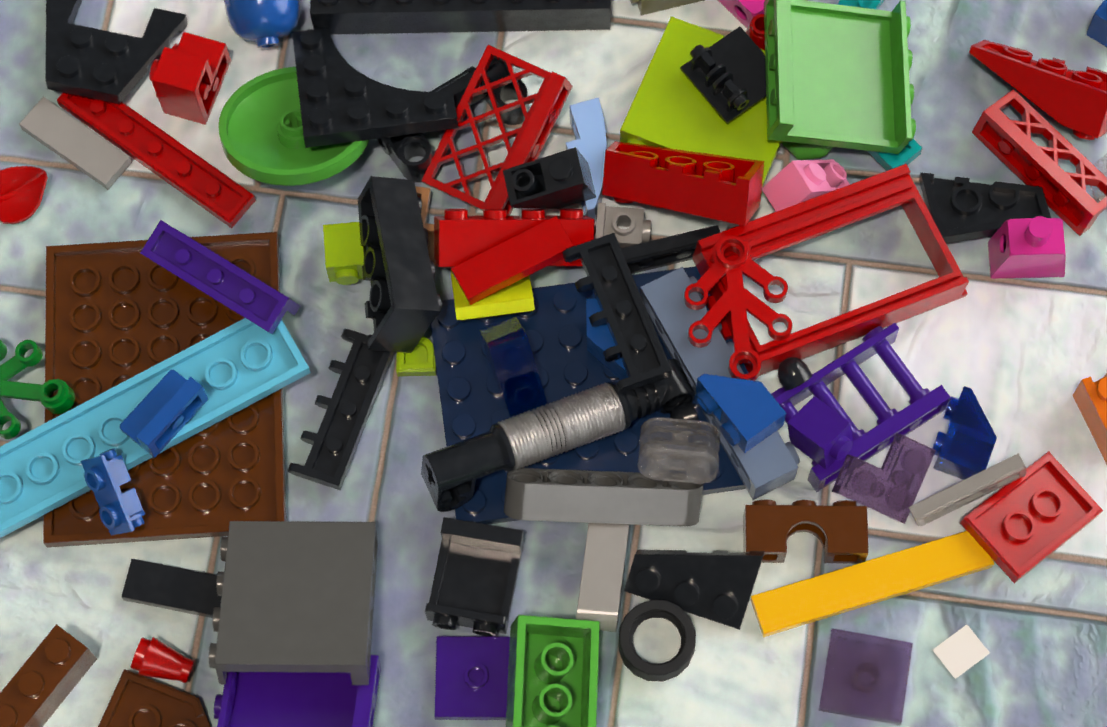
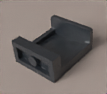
(475, 577)

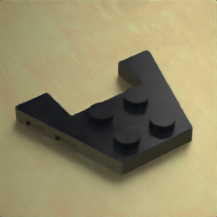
(100, 61)

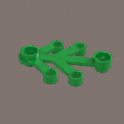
(26, 391)

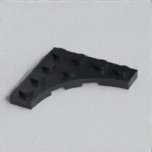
(350, 107)

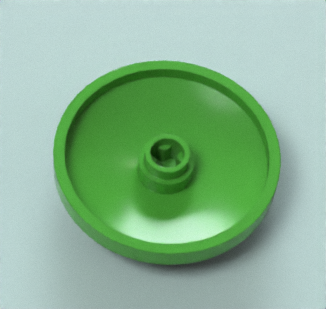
(265, 134)

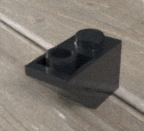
(550, 181)

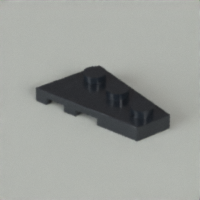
(978, 210)
(700, 583)

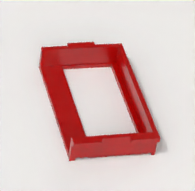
(822, 216)

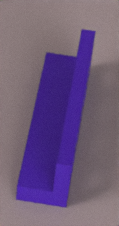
(217, 277)

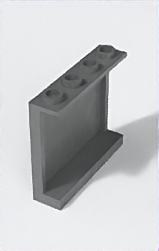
(296, 598)

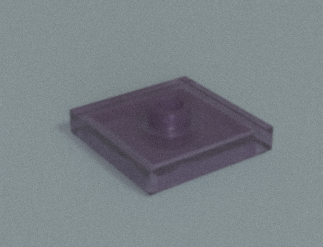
(865, 676)

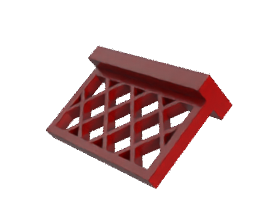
(529, 137)

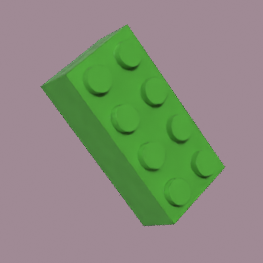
(552, 672)

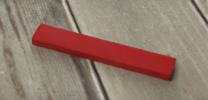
(162, 156)

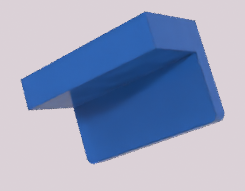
(164, 412)

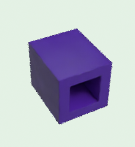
(820, 433)

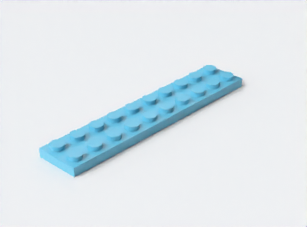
(233, 367)

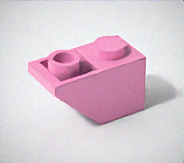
(804, 181)

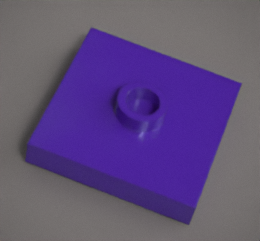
(471, 677)

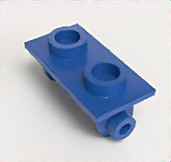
(118, 509)

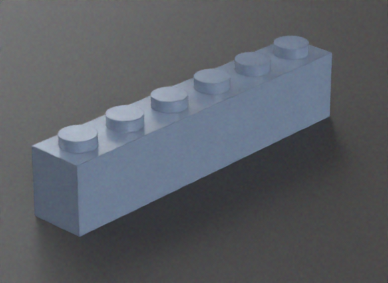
(770, 461)

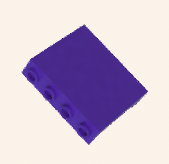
(297, 699)

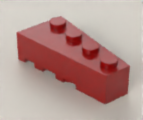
(684, 181)

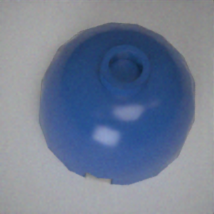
(262, 19)

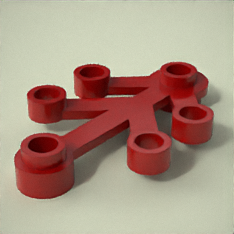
(737, 301)

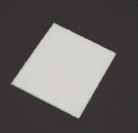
(961, 651)

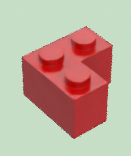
(190, 77)

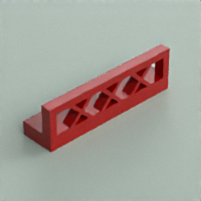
(1039, 164)

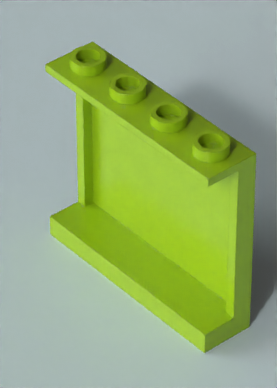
(677, 116)

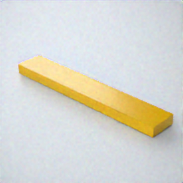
(869, 582)

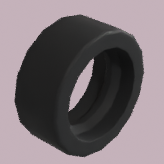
(667, 611)

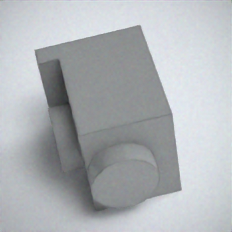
(611, 217)

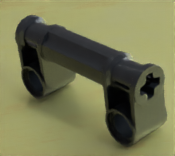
(406, 146)

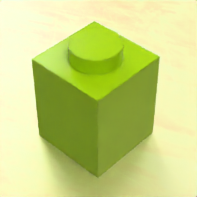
(343, 252)

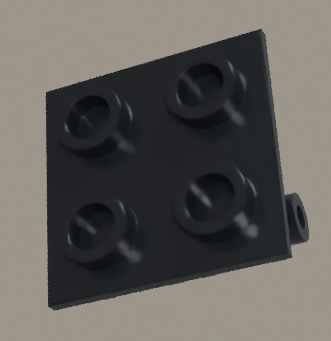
(729, 74)

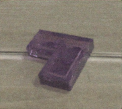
(891, 487)

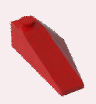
(1066, 95)

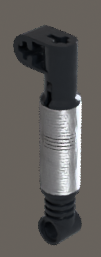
(534, 437)

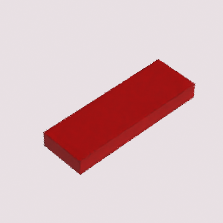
(512, 260)

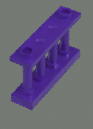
(923, 403)

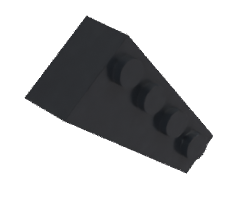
(396, 265)

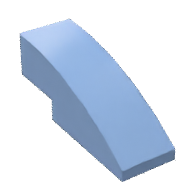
(590, 136)

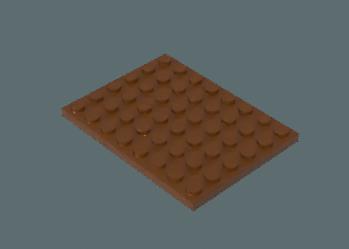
(123, 314)

